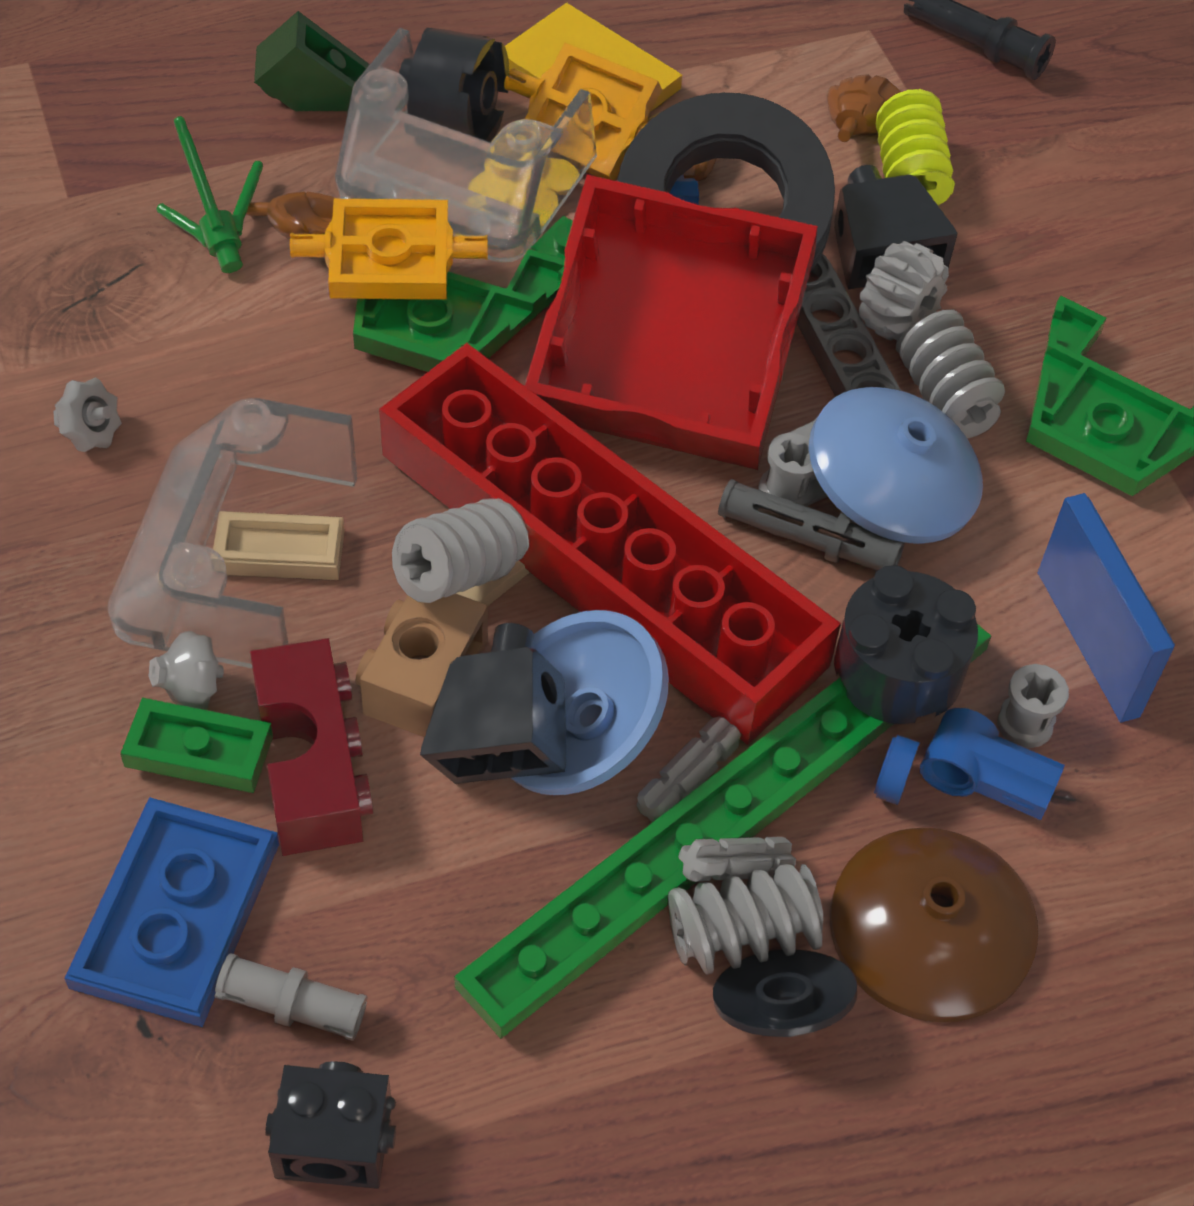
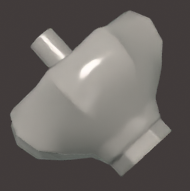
(87, 414)
(187, 670)

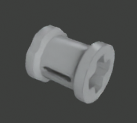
(1032, 706)

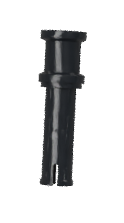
(999, 38)

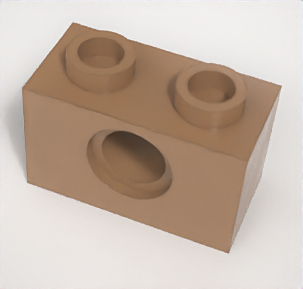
(407, 689)

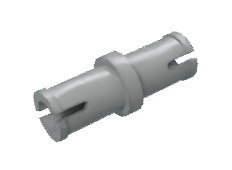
(291, 996)

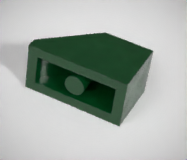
(307, 67)

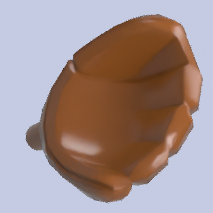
(856, 104)
(296, 212)

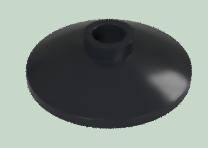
(785, 993)

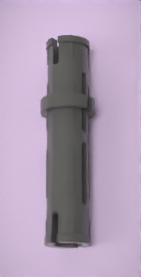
(743, 504)

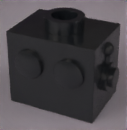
(331, 1125)

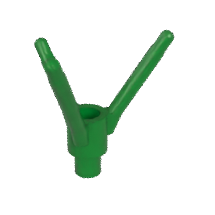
(218, 228)

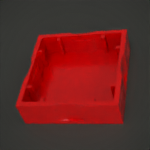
(673, 321)

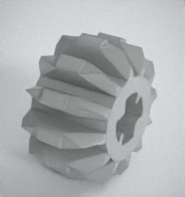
(902, 289)

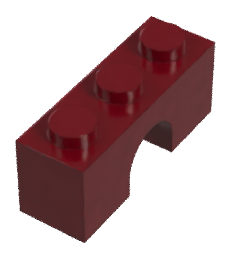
(315, 794)

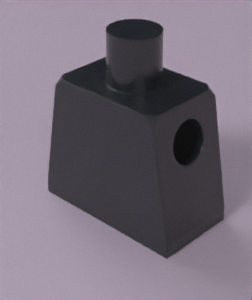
(885, 212)
(499, 713)

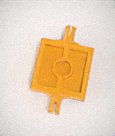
(618, 99)
(389, 248)

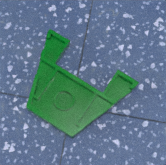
(475, 313)
(1099, 416)

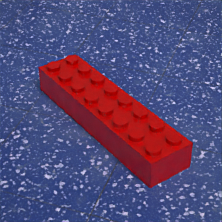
(613, 538)

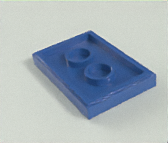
(1104, 608)
(173, 911)

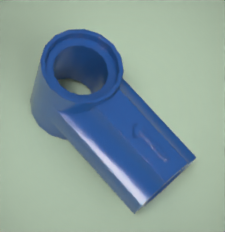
(972, 757)

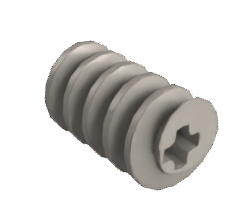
(952, 371)
(458, 549)
(746, 916)

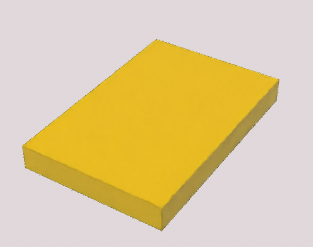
(540, 45)

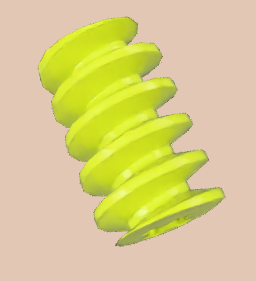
(916, 141)

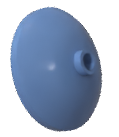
(895, 465)
(612, 696)

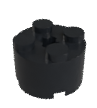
(457, 81)
(905, 645)

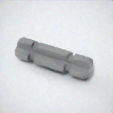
(689, 768)
(734, 857)

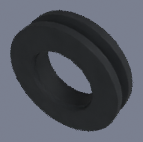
(741, 129)

